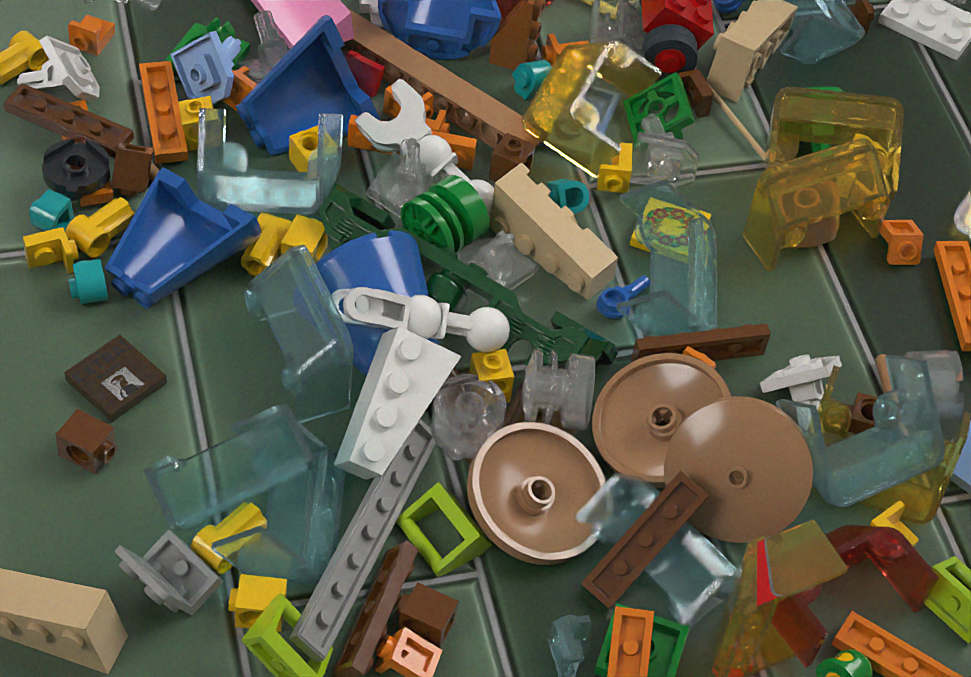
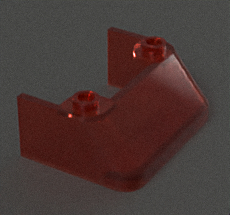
(854, 543)

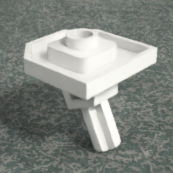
(63, 71)
(802, 378)

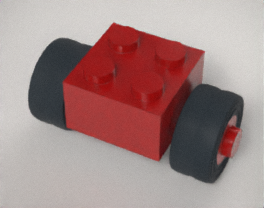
(675, 33)

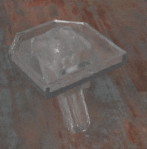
(269, 50)
(662, 156)
(400, 178)
(500, 260)

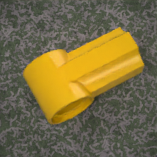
(22, 53)
(95, 232)
(267, 246)
(241, 519)

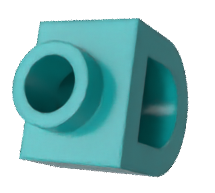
(529, 77)
(569, 193)
(51, 211)
(88, 282)

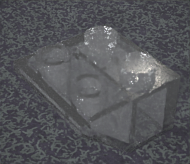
(616, 22)

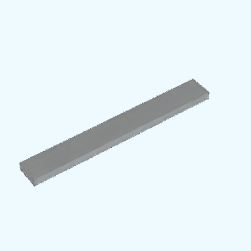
(361, 546)

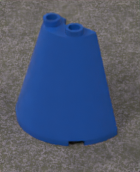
(441, 26)
(300, 86)
(175, 240)
(374, 263)

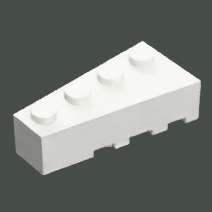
(393, 398)

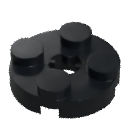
(75, 182)

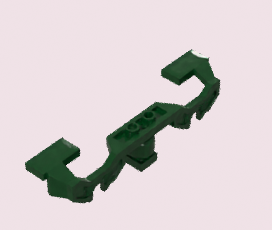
(457, 277)

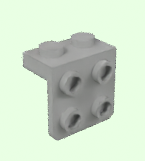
(171, 573)

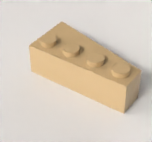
(748, 45)
(550, 233)
(61, 619)

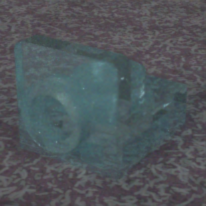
(566, 644)

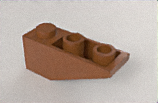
(517, 34)

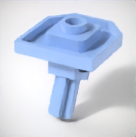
(207, 66)

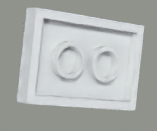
(930, 23)

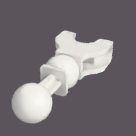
(409, 124)
(484, 328)

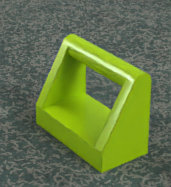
(441, 498)
(950, 598)
(273, 650)

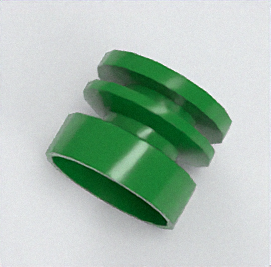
(447, 214)

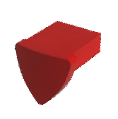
(366, 72)

